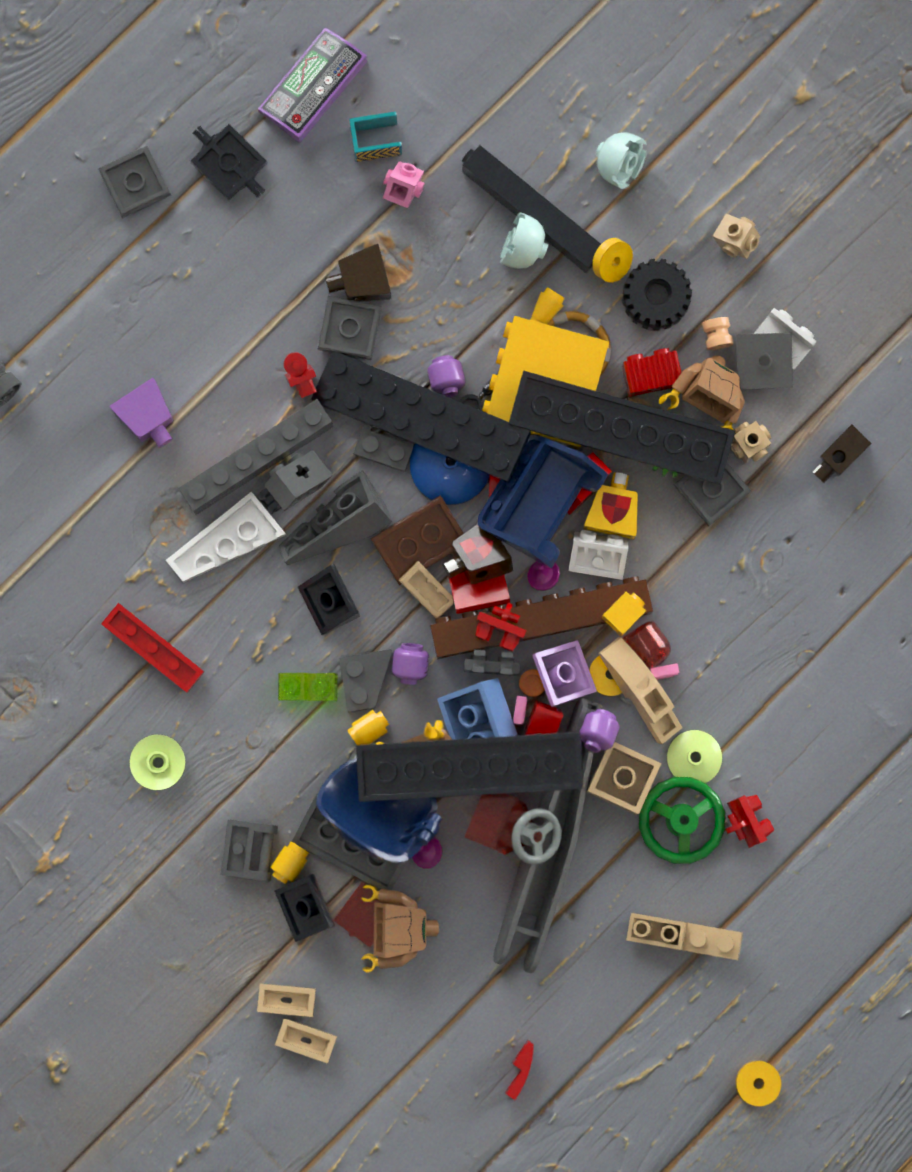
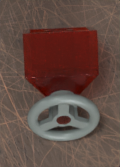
(507, 826)

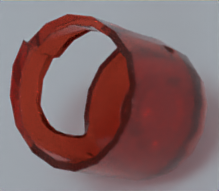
(649, 644)

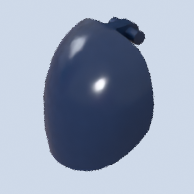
(377, 828)

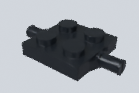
(228, 161)

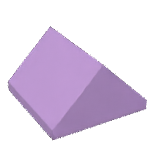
(564, 673)

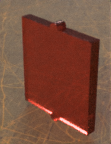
(358, 915)

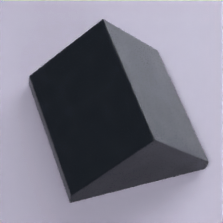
(328, 600)
(304, 907)

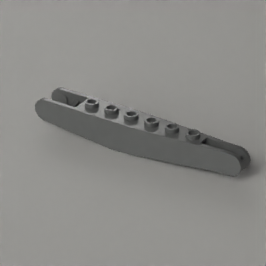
(540, 885)

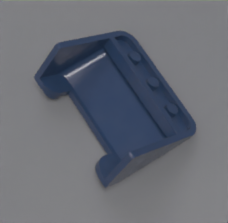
(538, 497)

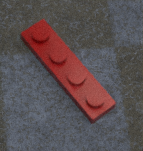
(152, 647)

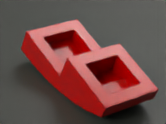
(523, 1062)

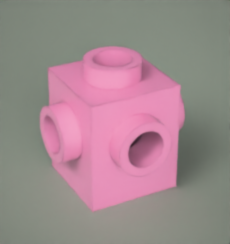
(403, 184)

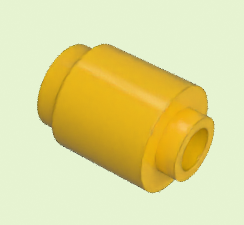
(368, 728)
(289, 863)

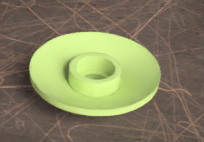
(694, 741)
(143, 759)

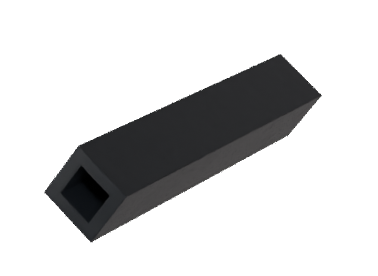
(521, 197)

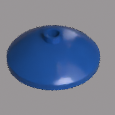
(435, 478)

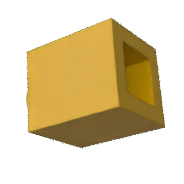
(624, 613)

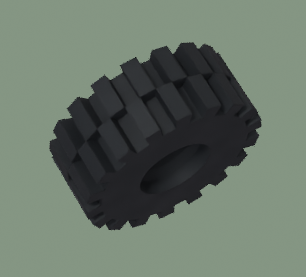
(652, 314)

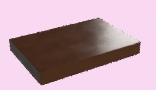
(420, 536)

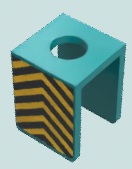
(372, 122)

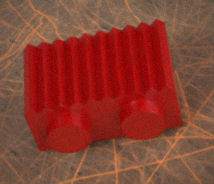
(651, 373)

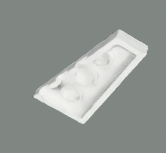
(227, 538)

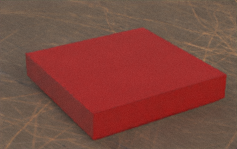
(478, 596)

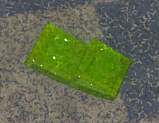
(307, 686)

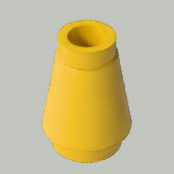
(547, 306)

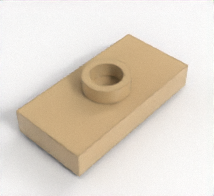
(427, 590)

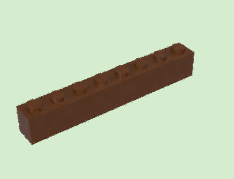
(539, 619)

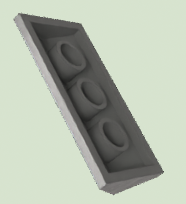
(325, 842)

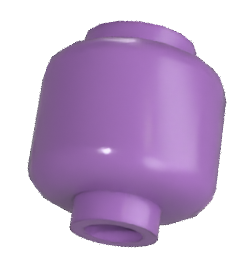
(446, 376)
(410, 663)
(599, 730)

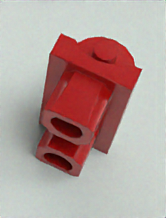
(299, 374)
(488, 623)
(745, 822)

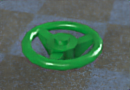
(682, 820)

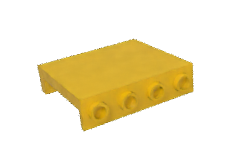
(544, 352)

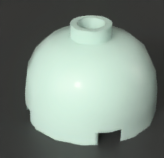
(620, 158)
(524, 243)

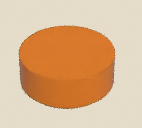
(531, 683)

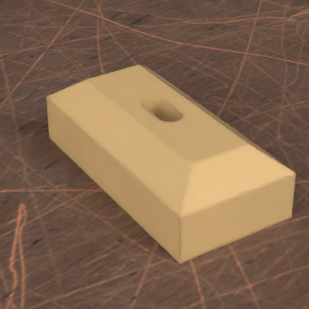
(271, 1000)
(290, 1039)

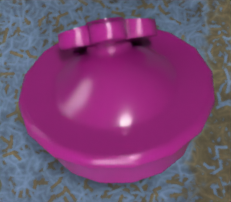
(542, 577)
(429, 854)

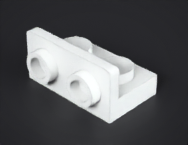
(782, 322)
(598, 554)

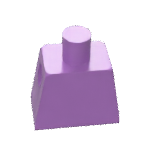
(145, 413)

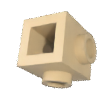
(737, 236)
(746, 450)

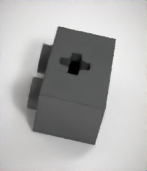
(297, 479)

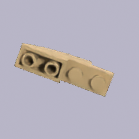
(642, 688)
(684, 936)

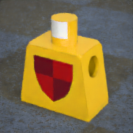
(614, 509)

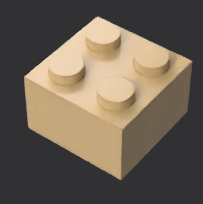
(623, 778)

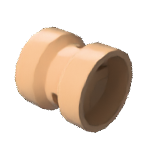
(717, 333)

